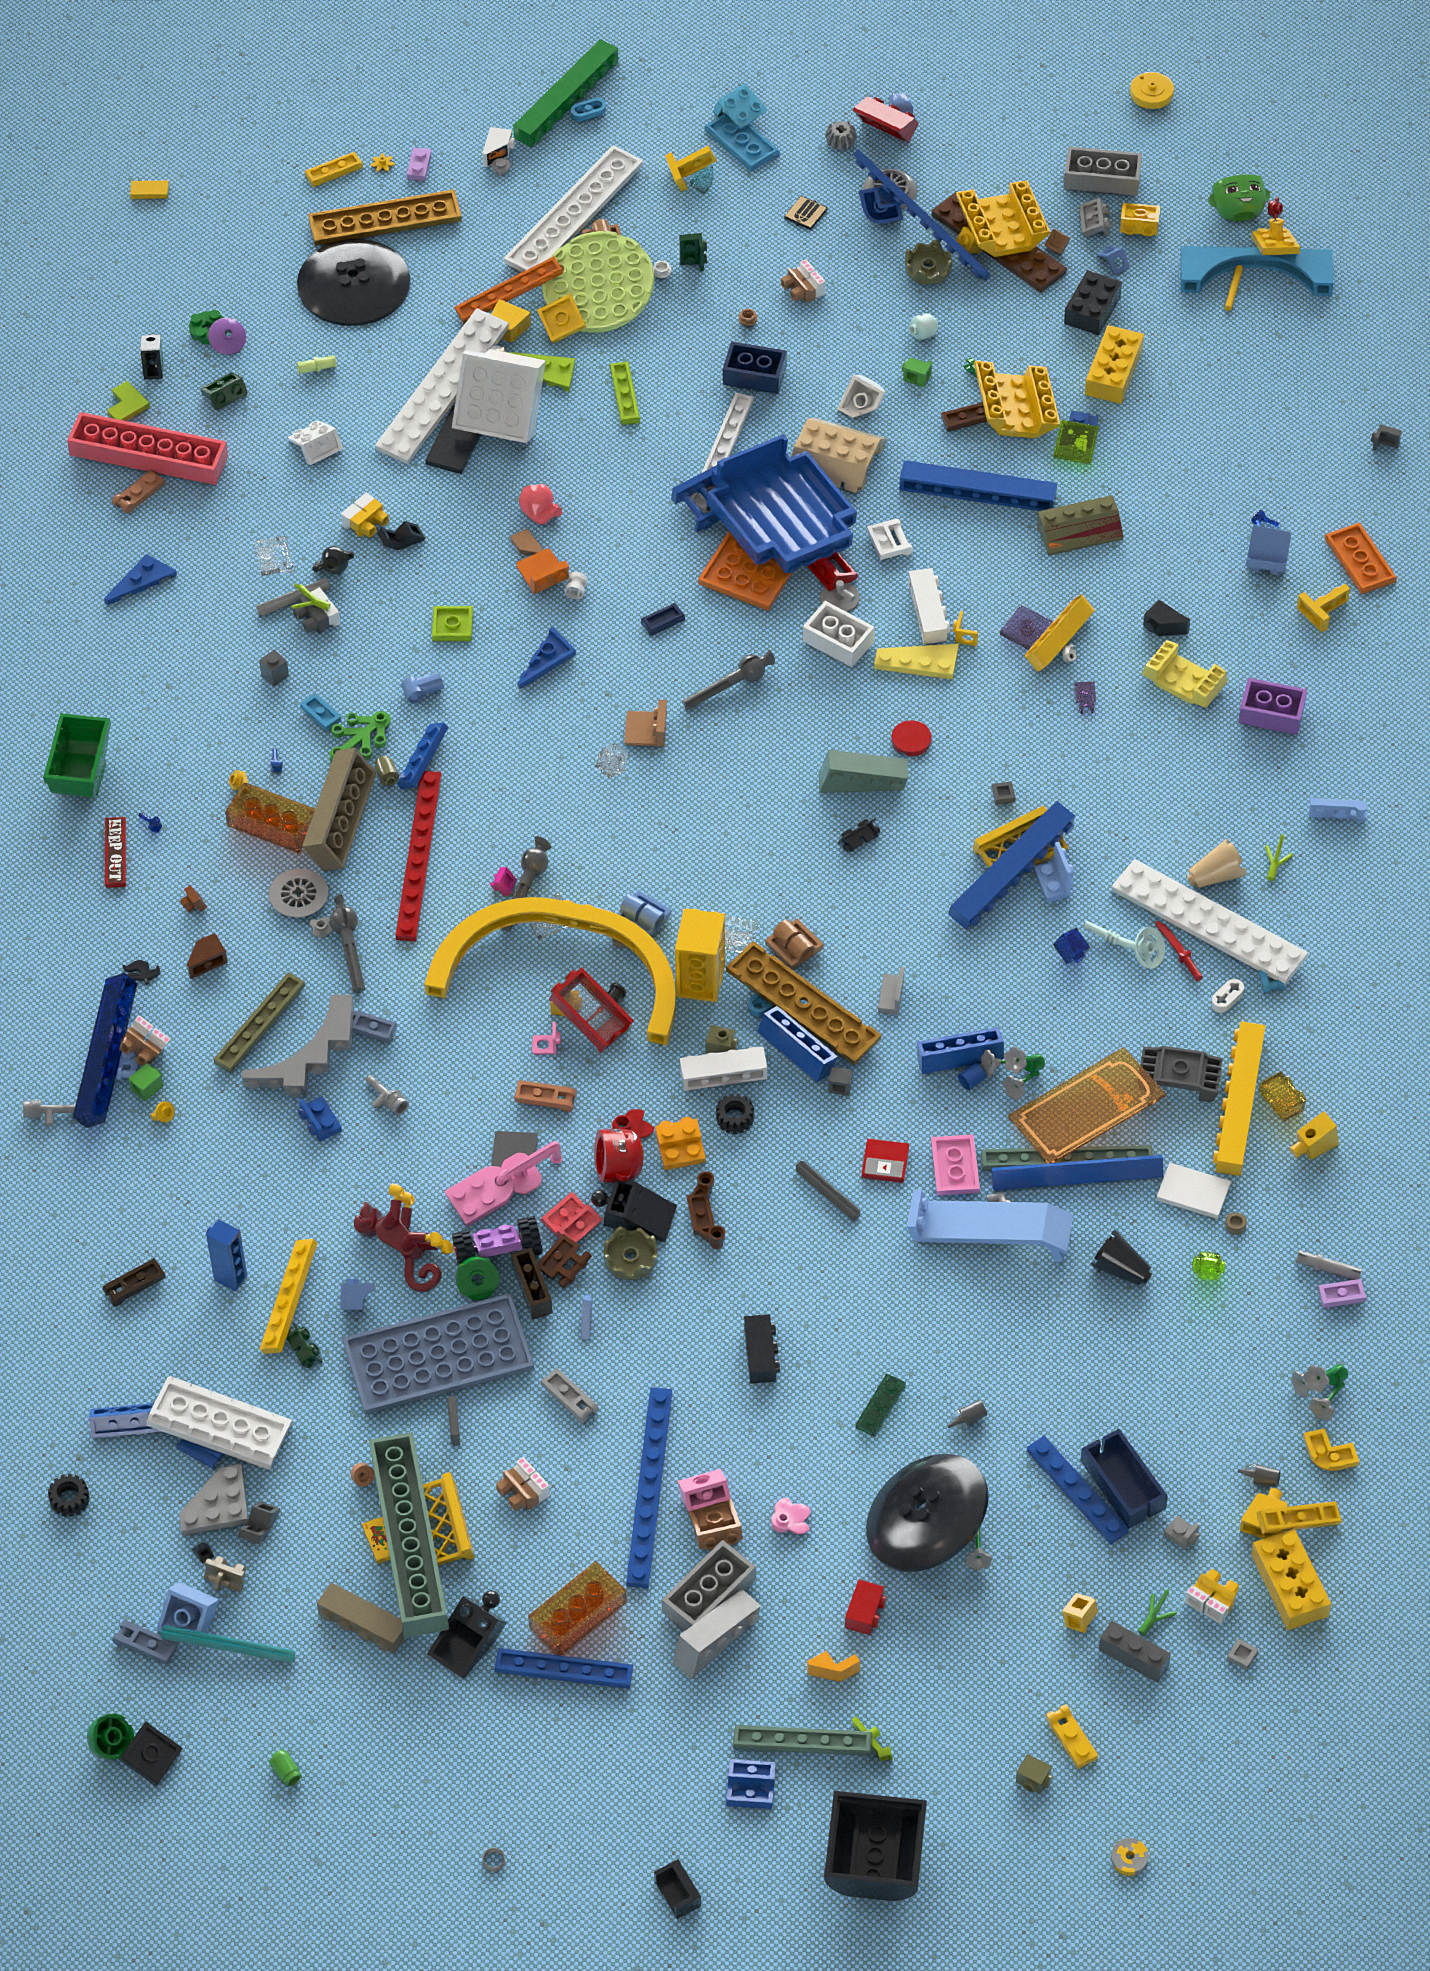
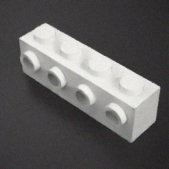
(928, 606)
(723, 1068)

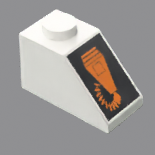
(497, 145)

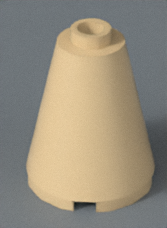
(1217, 866)

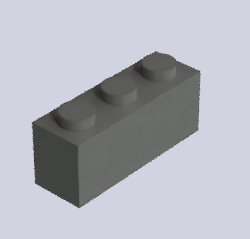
(1134, 1651)

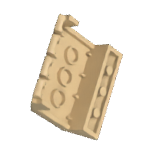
(839, 451)

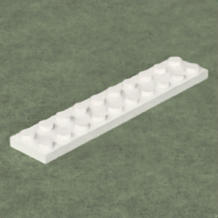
(575, 209)
(438, 388)
(1209, 921)

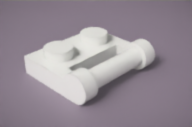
(884, 542)

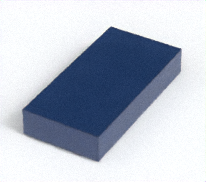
(663, 619)

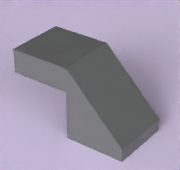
(260, 1522)

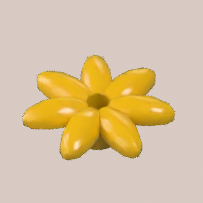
(382, 162)

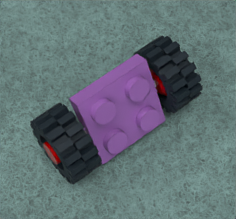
(498, 1240)

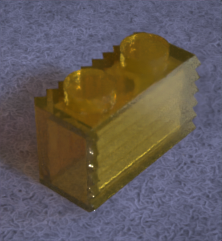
(1282, 1096)

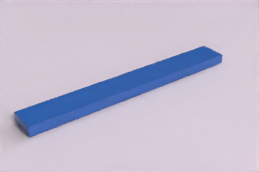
(1077, 1172)

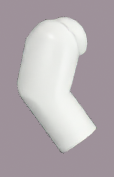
(1068, 653)

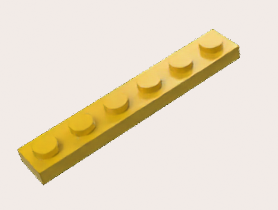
(288, 1296)

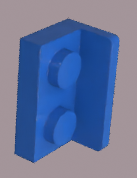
(319, 1118)

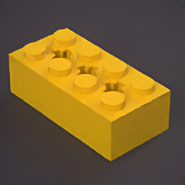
(1114, 364)
(1291, 1579)

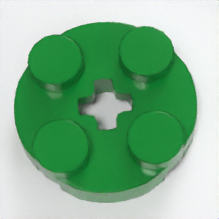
(198, 325)
(480, 1266)

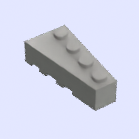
(715, 1632)

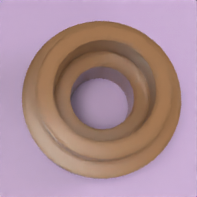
(748, 317)

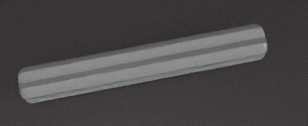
(290, 598)

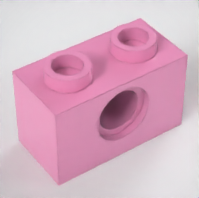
(704, 1490)

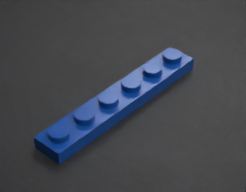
(1077, 1490)
(564, 1668)

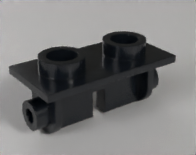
(852, 838)

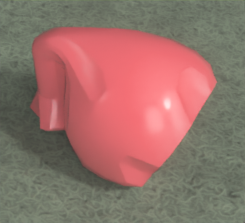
(538, 503)

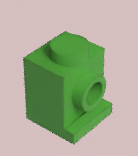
(917, 371)

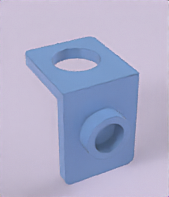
(1111, 254)

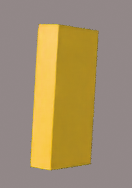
(149, 189)

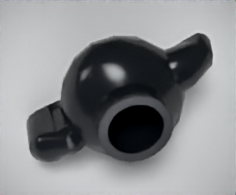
(333, 560)

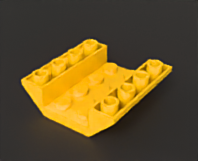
(1005, 222)
(1017, 402)

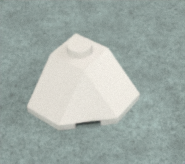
(861, 396)

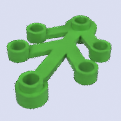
(362, 734)

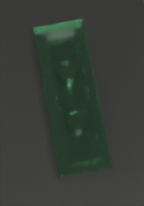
(880, 1405)

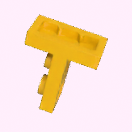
(689, 165)
(1317, 611)

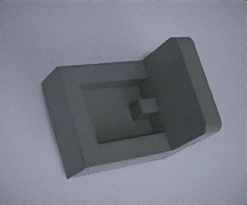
(1386, 436)

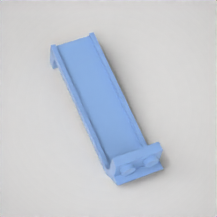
(990, 1223)

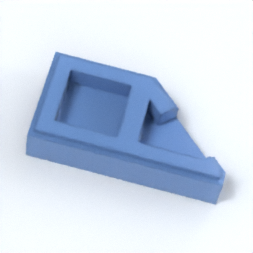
(586, 1316)

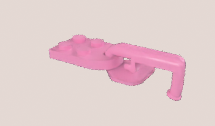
(480, 1195)

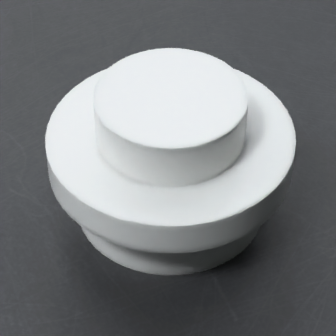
(661, 269)

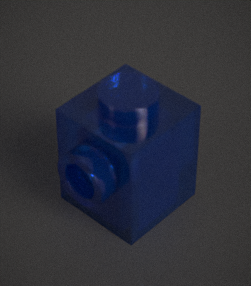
(1072, 946)

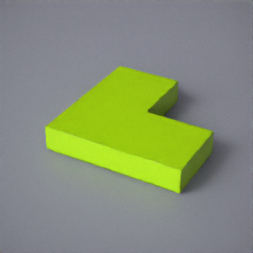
(130, 402)

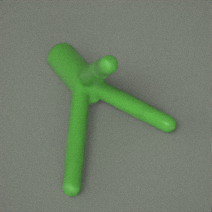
(1151, 1619)

